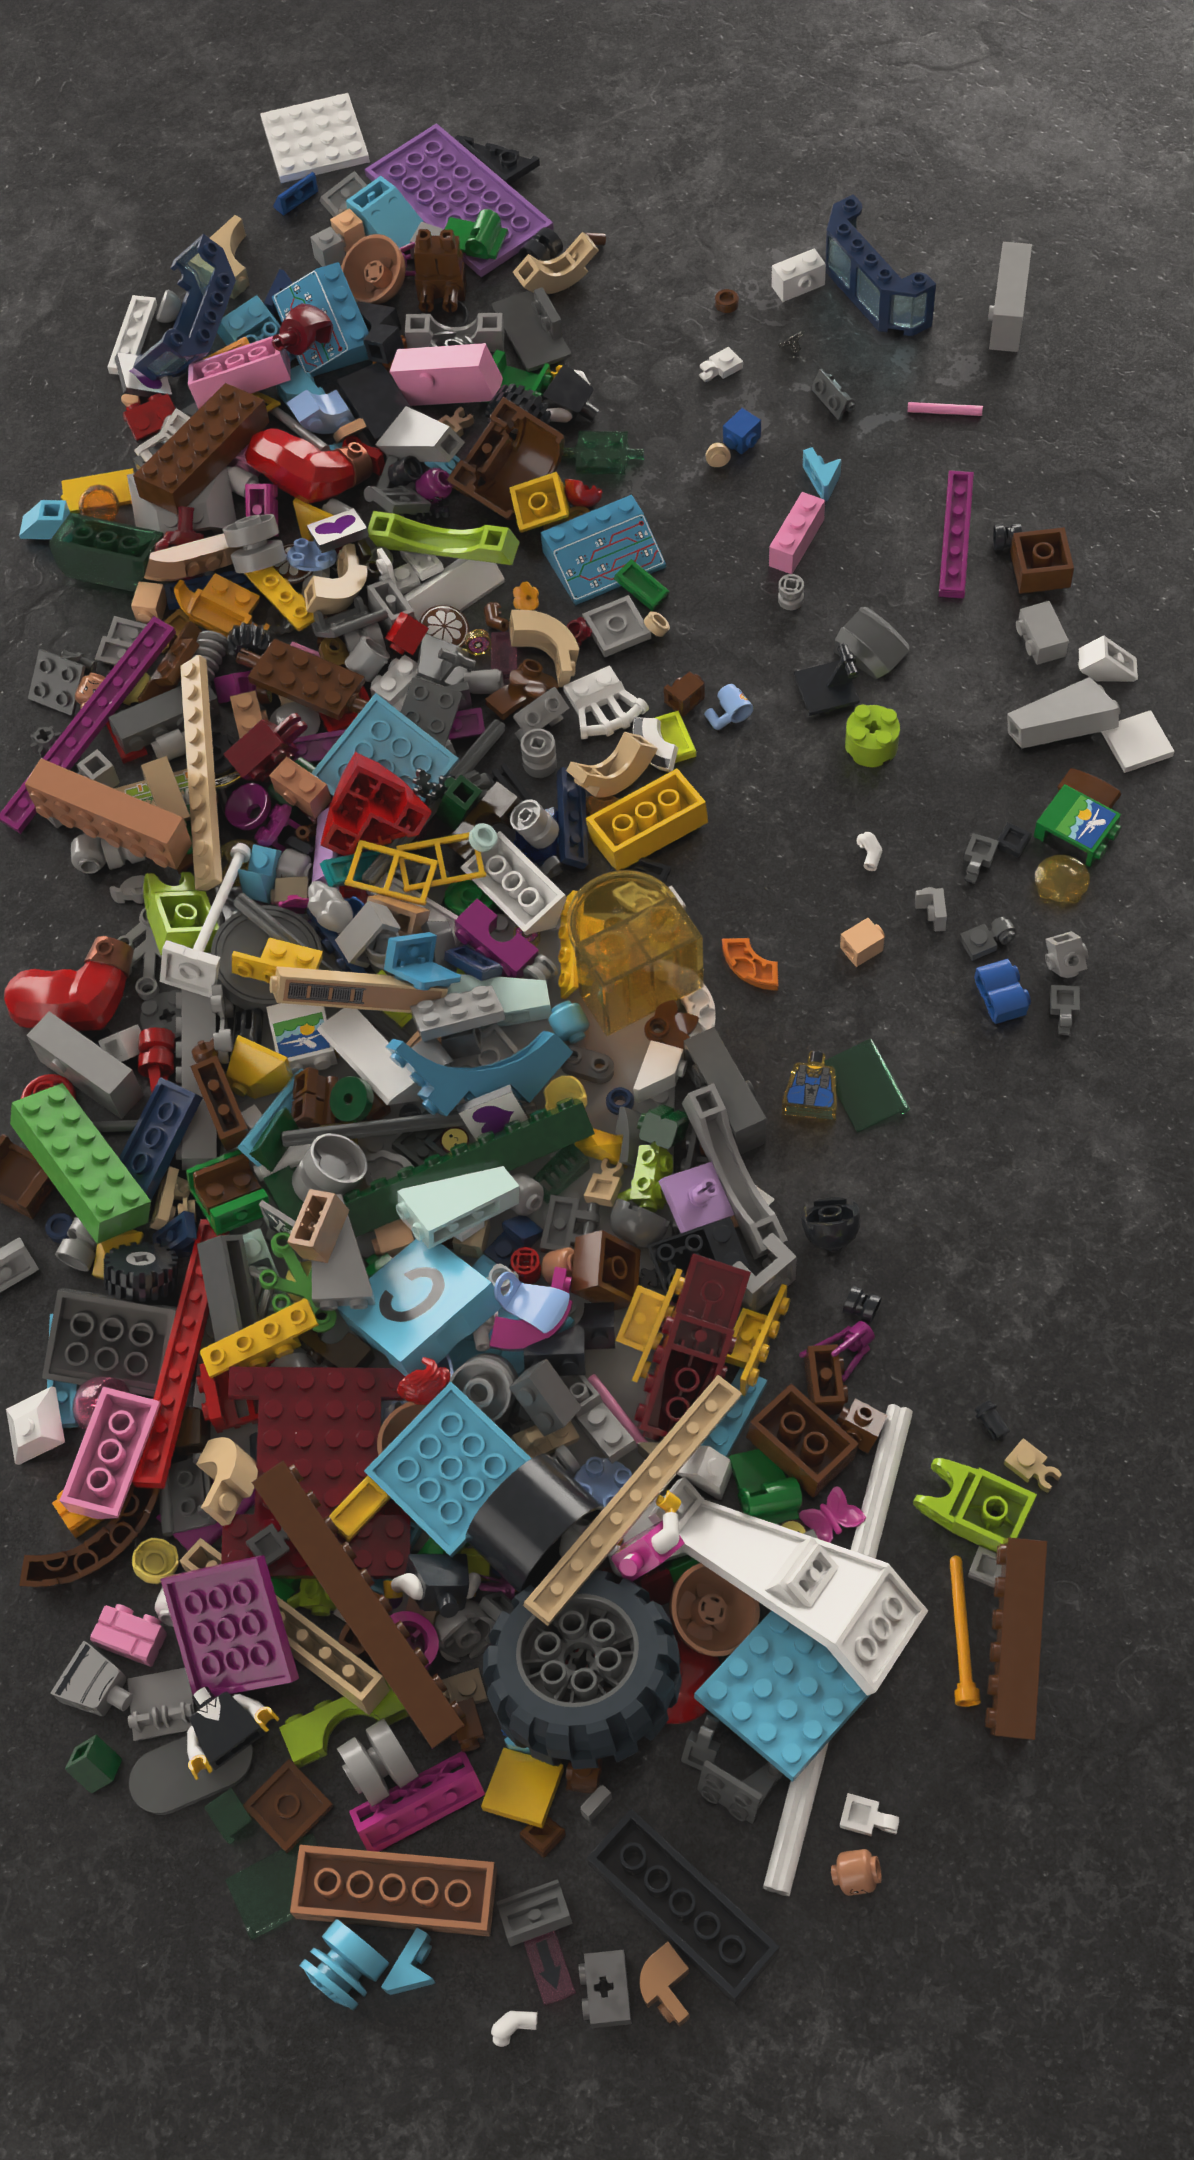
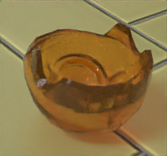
(99, 502)

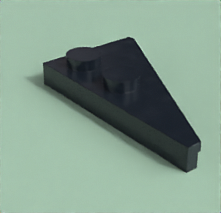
(501, 161)

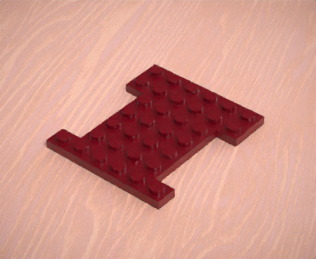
(330, 1431)

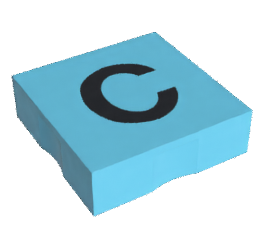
(422, 1306)

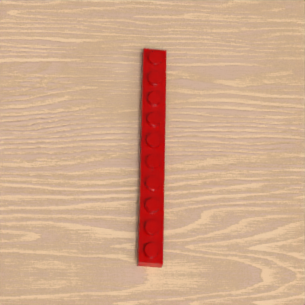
(176, 1371)

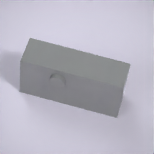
(1010, 297)
(85, 1065)

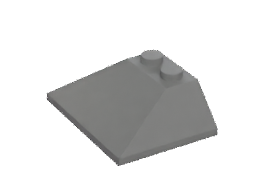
(212, 508)

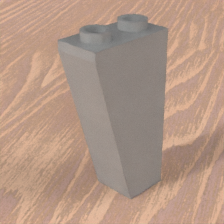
(419, 437)
(1064, 715)
(344, 1277)

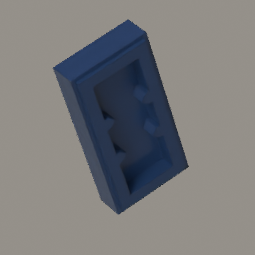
(473, 963)

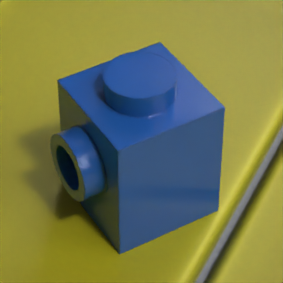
(742, 431)

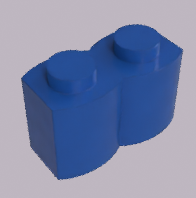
(1001, 991)

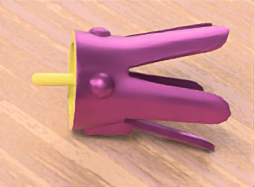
(505, 1587)

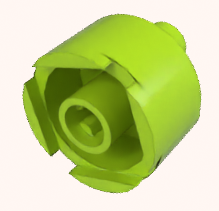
(872, 735)

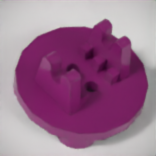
(279, 818)

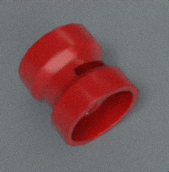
(529, 1271)

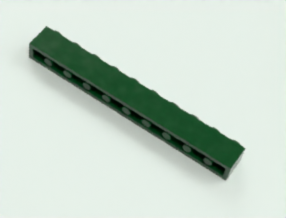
(509, 1148)

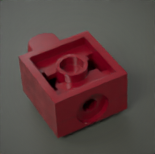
(265, 748)

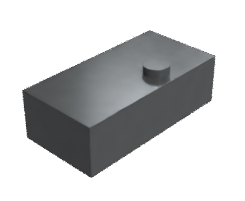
(711, 1063)

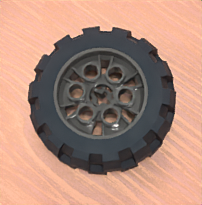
(594, 1721)

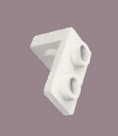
(403, 576)

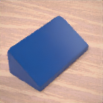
(296, 194)

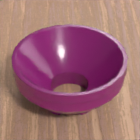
(243, 801)

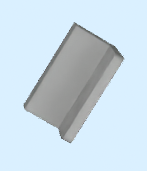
(15, 1263)

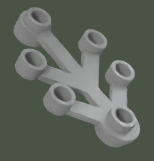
(148, 950)
(224, 1009)

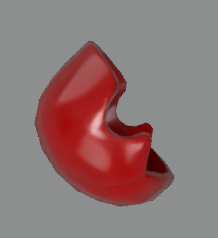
(580, 494)

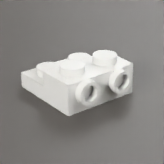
(396, 681)

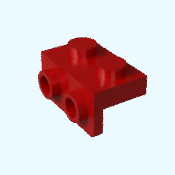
(148, 417)

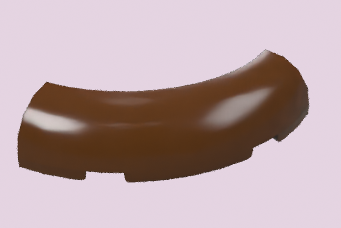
(97, 1550)

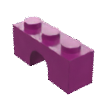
(475, 927)

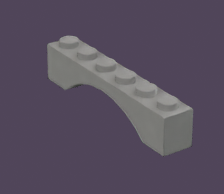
(715, 1135)

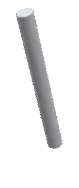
(299, 429)

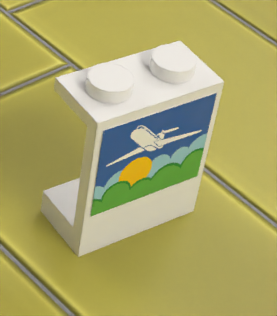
(297, 1036)

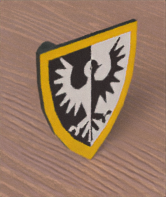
(225, 786)

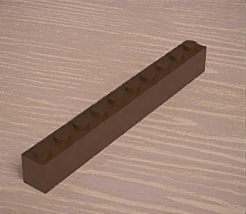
(358, 1604)

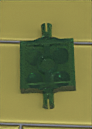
(602, 452)

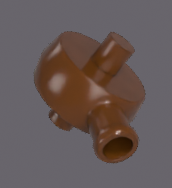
(204, 1051)

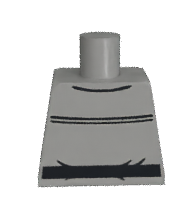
(92, 1683)

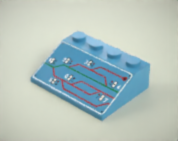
(329, 292)
(597, 545)

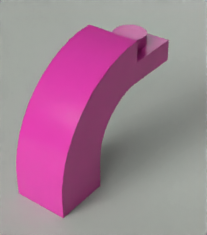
(517, 1334)

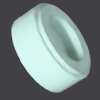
(483, 837)

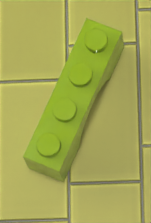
(309, 1734)

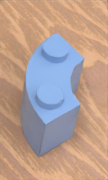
(321, 412)

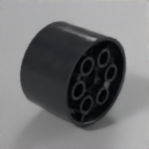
(525, 1518)

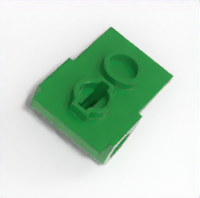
(482, 237)
(759, 1475)

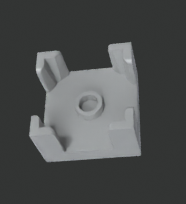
(779, 1269)

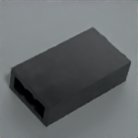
(373, 397)

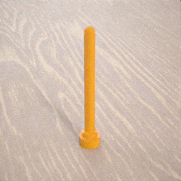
(966, 1691)

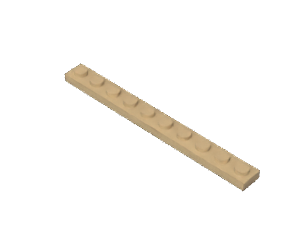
(201, 774)
(631, 1501)

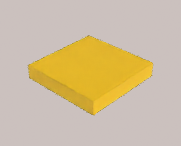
(522, 1788)

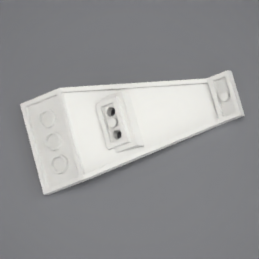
(826, 1591)

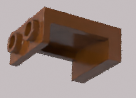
(22, 1179)

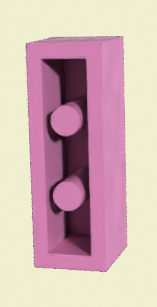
(796, 533)

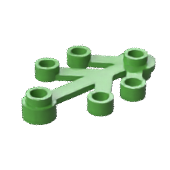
(300, 1288)

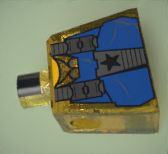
(811, 1089)

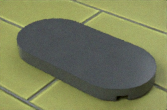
(165, 1784)

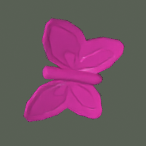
(295, 904)
(831, 1515)

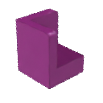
(232, 685)

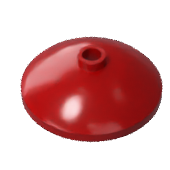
(694, 1671)

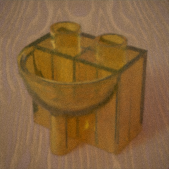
(632, 947)

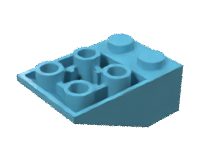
(385, 211)
(249, 321)

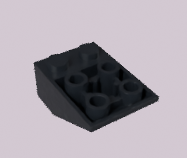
(713, 1241)

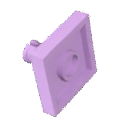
(696, 1197)

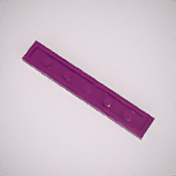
(956, 534)

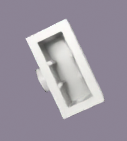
(798, 275)

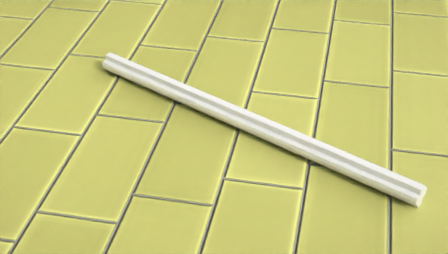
(866, 1542)

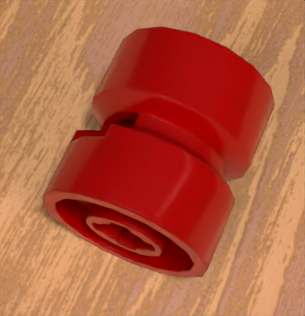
(156, 1049)

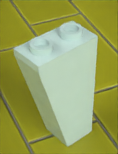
(520, 998)
(456, 1203)

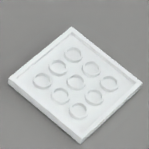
(314, 137)

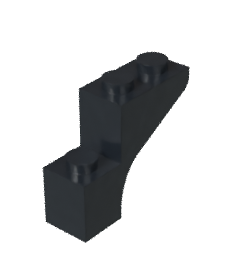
(383, 330)
(568, 1348)

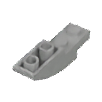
(598, 1421)

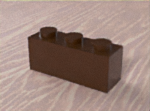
(220, 1102)

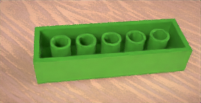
(80, 1163)

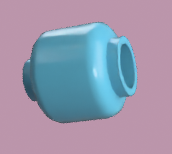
(569, 1021)

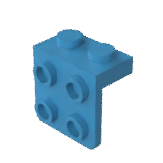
(412, 961)

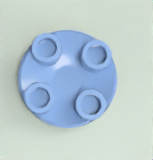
(308, 557)
(602, 1478)

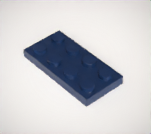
(159, 1134)

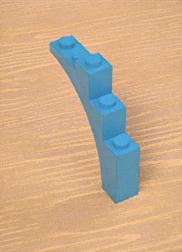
(446, 1086)

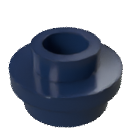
(619, 1094)

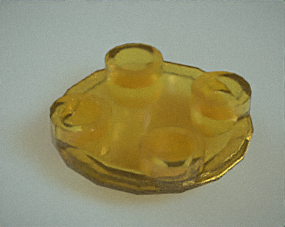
(1062, 878)

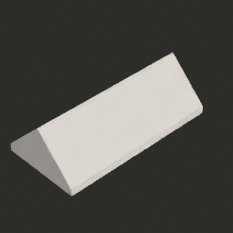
(456, 586)
(518, 887)
(367, 1054)

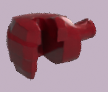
(302, 328)
(181, 536)

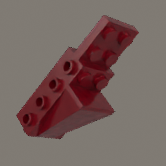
(694, 1343)

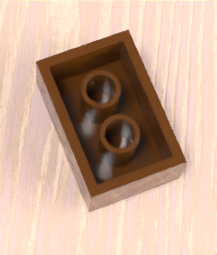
(802, 1440)

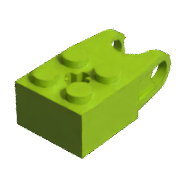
(176, 911)
(971, 1502)

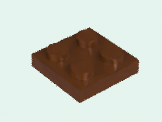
(288, 1805)

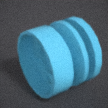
(344, 1965)

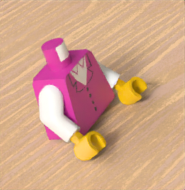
(651, 1546)

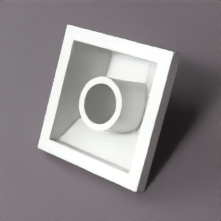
(35, 1425)

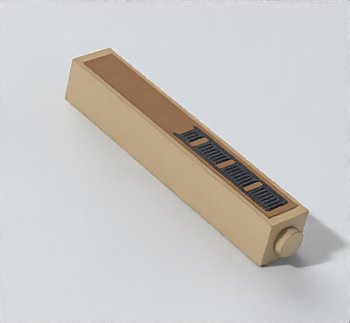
(348, 990)

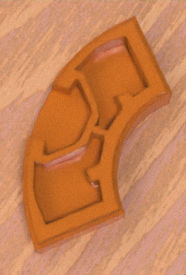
(749, 965)

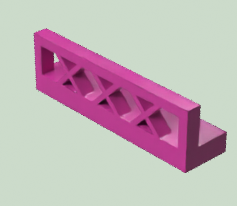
(419, 1805)

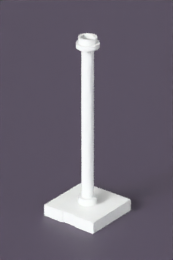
(193, 967)

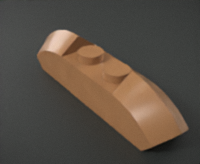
(189, 559)

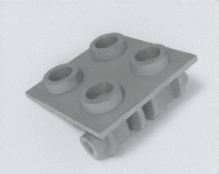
(160, 1704)

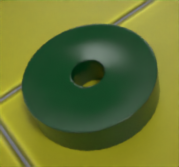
(361, 1103)

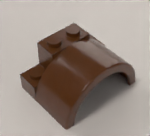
(507, 462)

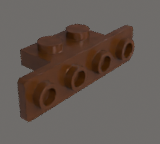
(169, 672)

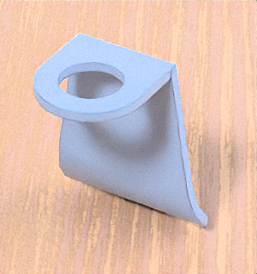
(534, 1304)

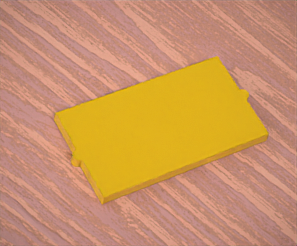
(76, 487)

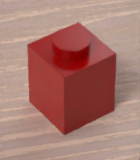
(406, 634)

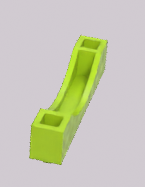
(483, 544)

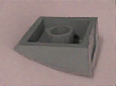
(872, 642)

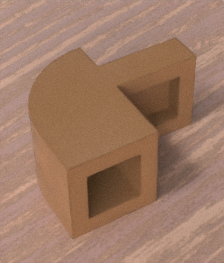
(657, 1979)

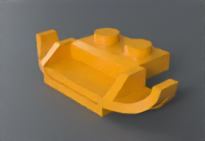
(218, 605)

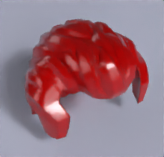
(424, 1385)

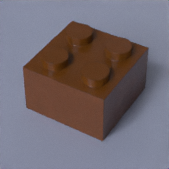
(1042, 560)
(605, 1269)

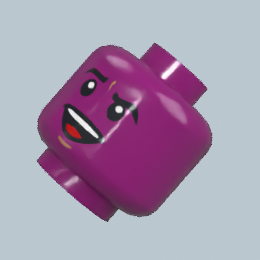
(433, 485)

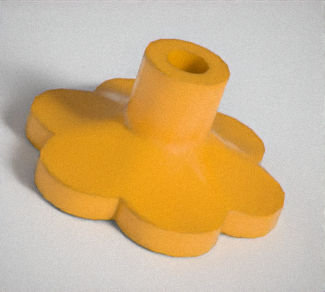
(525, 597)

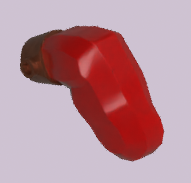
(304, 469)
(79, 998)

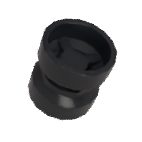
(405, 471)
(1003, 535)
(855, 1302)

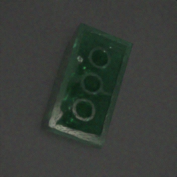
(103, 551)

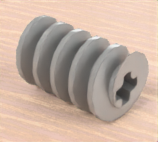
(213, 648)

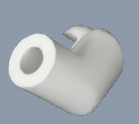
(873, 850)
(481, 1334)
(510, 2023)

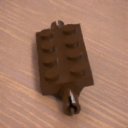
(305, 679)

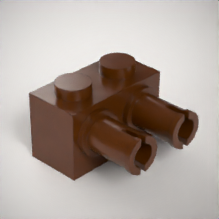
(437, 286)

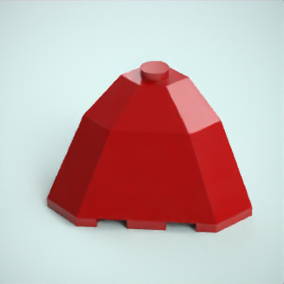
(371, 807)

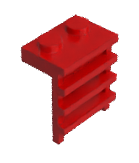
(218, 1407)

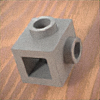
(1066, 954)

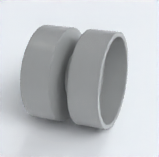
(252, 535)
(330, 1166)
(487, 1383)
(369, 1767)

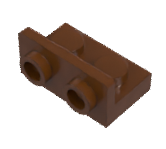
(224, 1182)

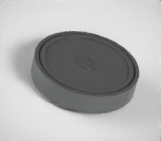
(244, 936)

